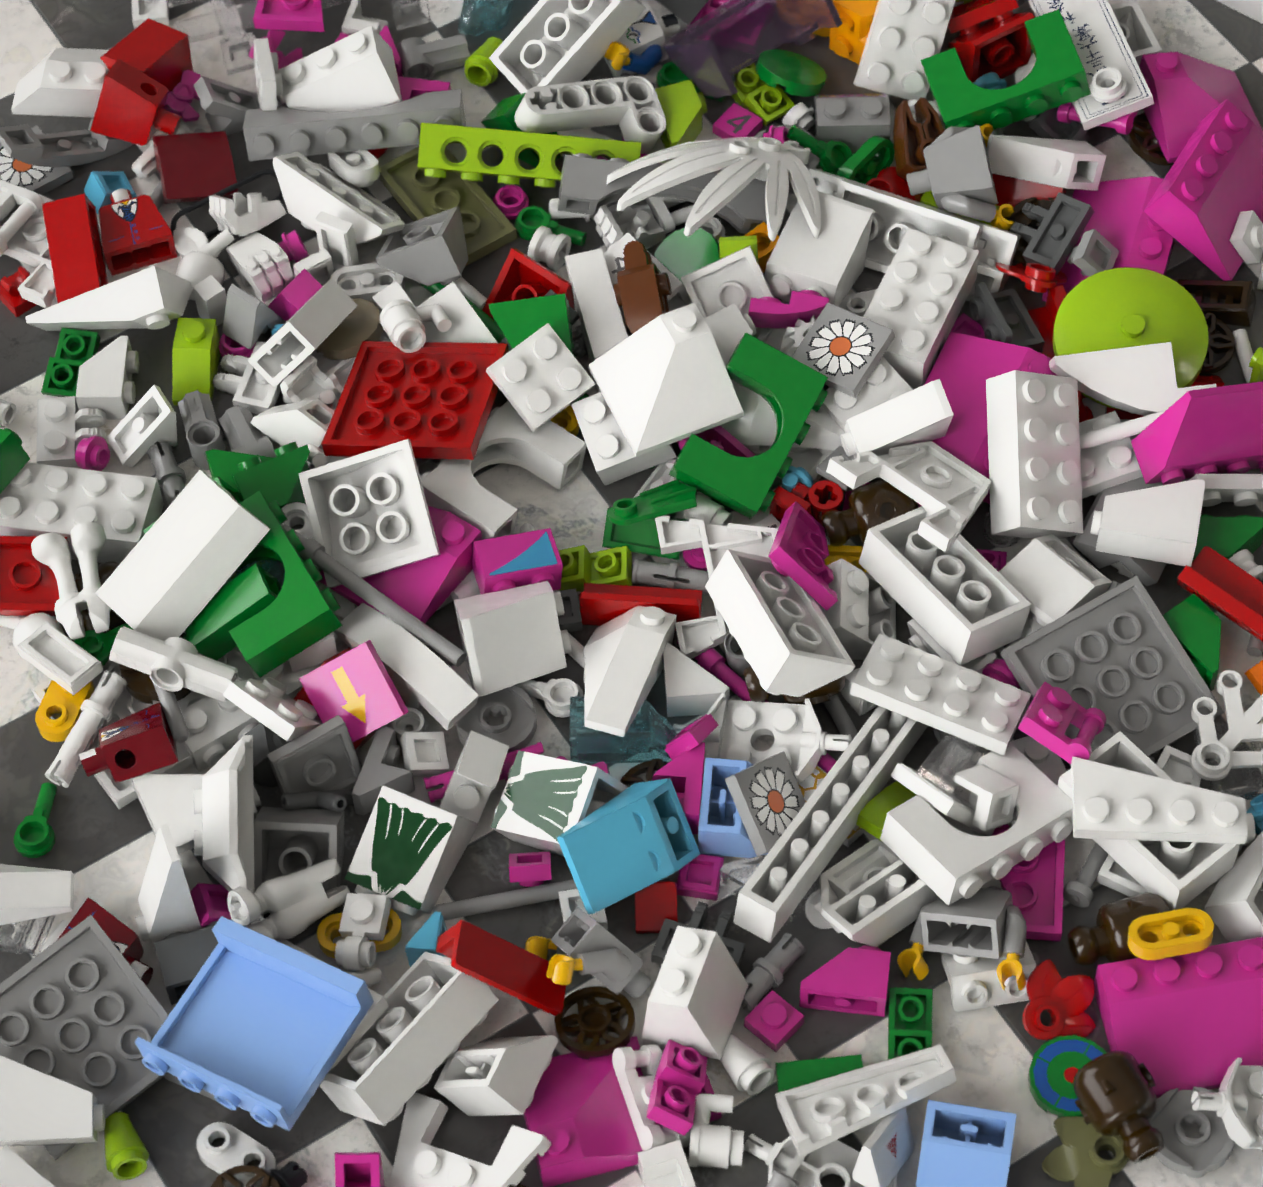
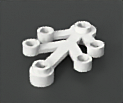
(1240, 729)

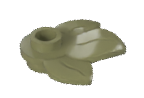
(1079, 1157)

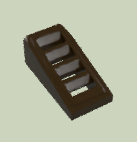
(1232, 292)

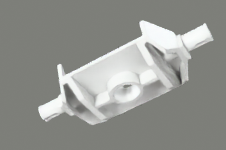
(791, 725)
(1238, 1104)
(811, 1168)

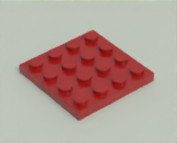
(427, 396)

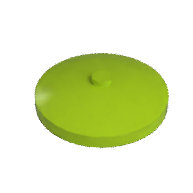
(1133, 310)

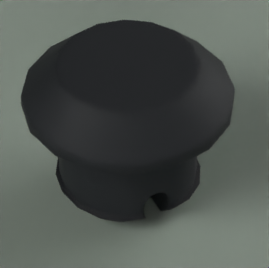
(290, 1175)

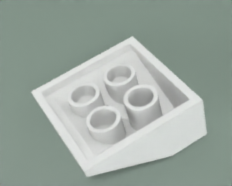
(667, 381)
(370, 511)

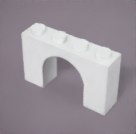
(507, 439)
(959, 862)

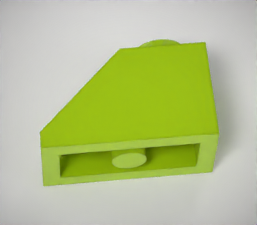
(682, 111)
(194, 357)

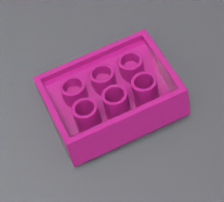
(1210, 186)
(1121, 221)
(963, 371)
(1204, 434)
(1186, 1012)

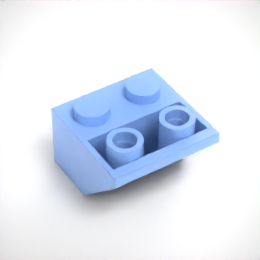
(720, 824)
(965, 1146)

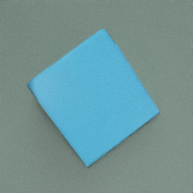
(103, 184)
(426, 938)

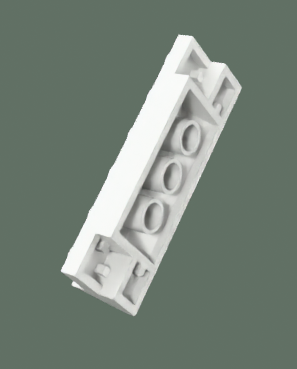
(896, 214)

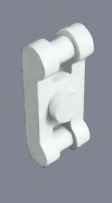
(637, 1093)

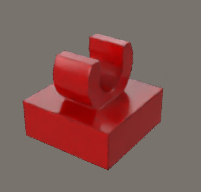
(10, 295)
(784, 499)

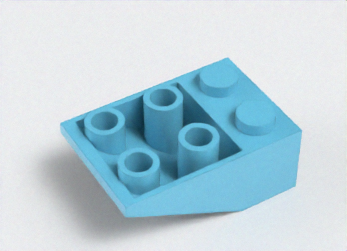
(628, 844)

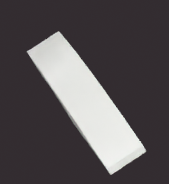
(466, 324)
(1126, 378)
(415, 670)

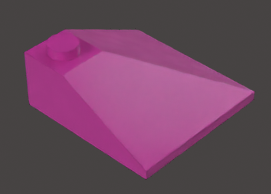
(1184, 95)
(429, 582)
(584, 1119)

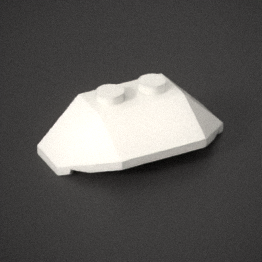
(62, 84)
(315, 188)
(228, 818)
(872, 894)

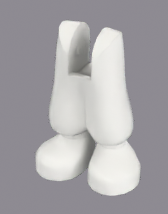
(293, 900)

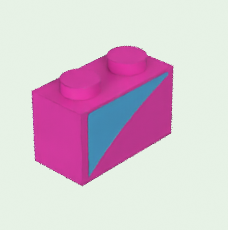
(516, 561)

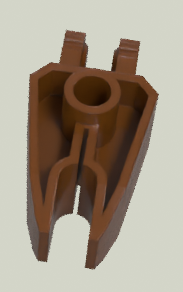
(914, 136)
(641, 287)

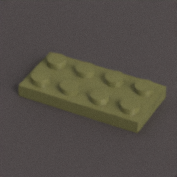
(424, 196)

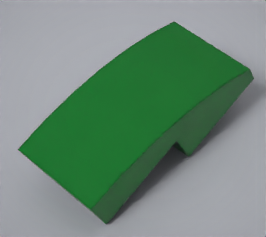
(72, 351)
(909, 1020)

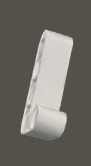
(595, 103)

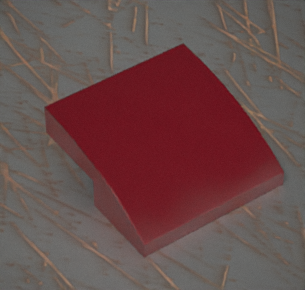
(194, 165)

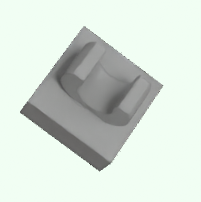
(1093, 254)

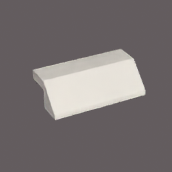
(182, 560)

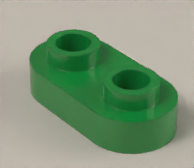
(868, 160)

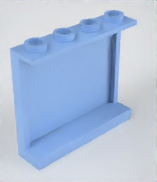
(258, 1026)

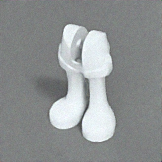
(55, 552)

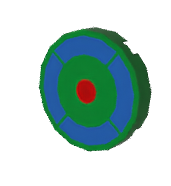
(1054, 1070)

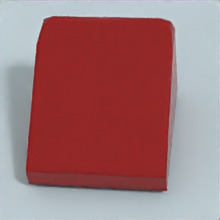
(654, 905)

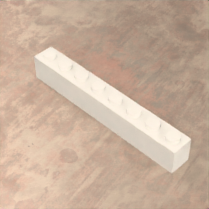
(824, 822)

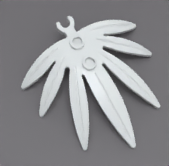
(740, 162)

